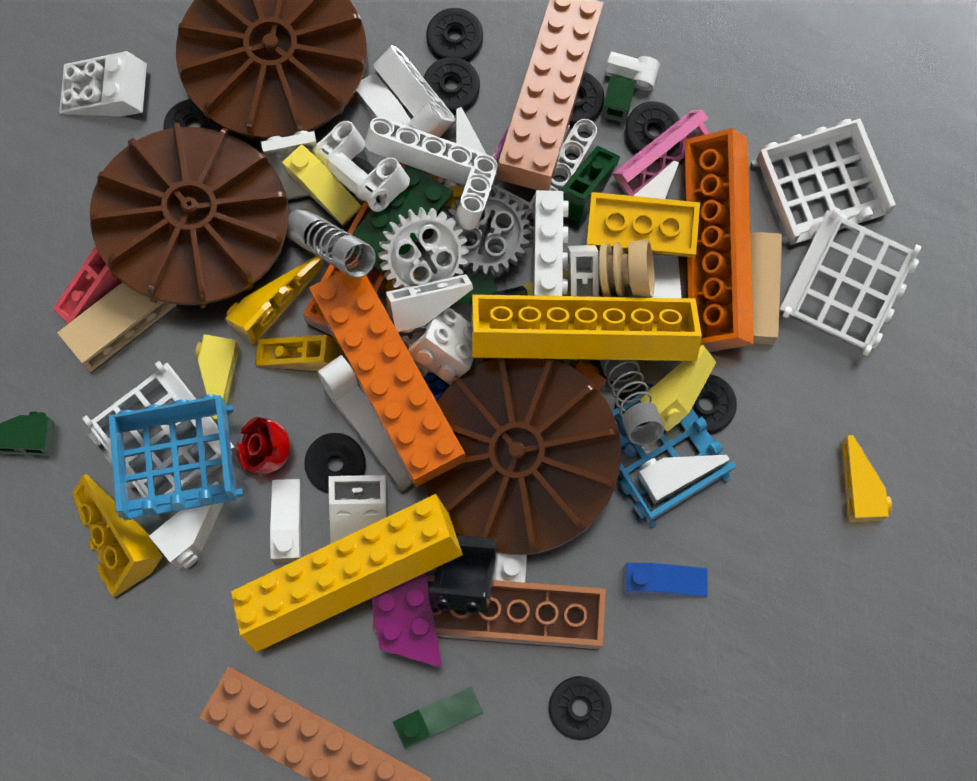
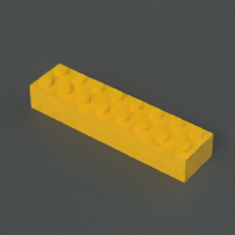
(585, 328)
(345, 573)

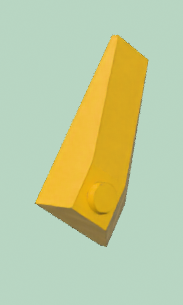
(263, 307)
(121, 545)

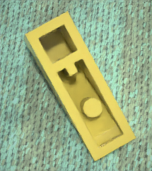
(321, 184)
(217, 364)
(680, 388)

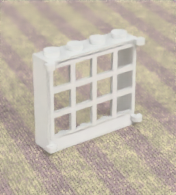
(818, 138)
(812, 263)
(177, 390)

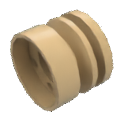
(627, 270)

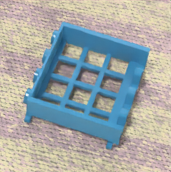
(170, 414)
(696, 430)

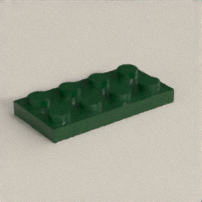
(421, 192)

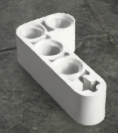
(414, 92)

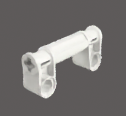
(383, 182)

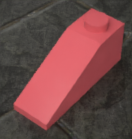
(86, 287)

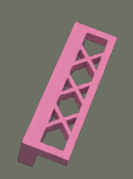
(658, 149)

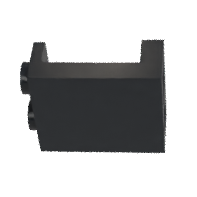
(466, 580)

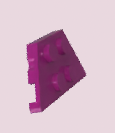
(407, 622)

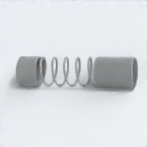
(320, 239)
(638, 413)

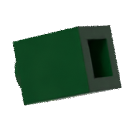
(618, 97)

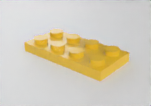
(664, 222)

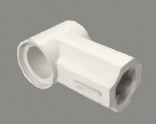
(640, 70)

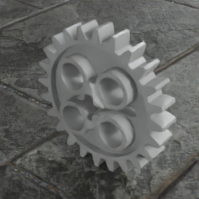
(510, 239)

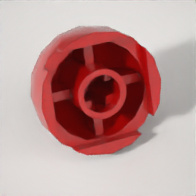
(263, 446)

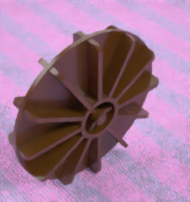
(271, 62)
(189, 215)
(535, 454)

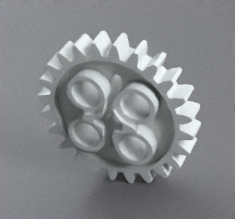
(443, 239)

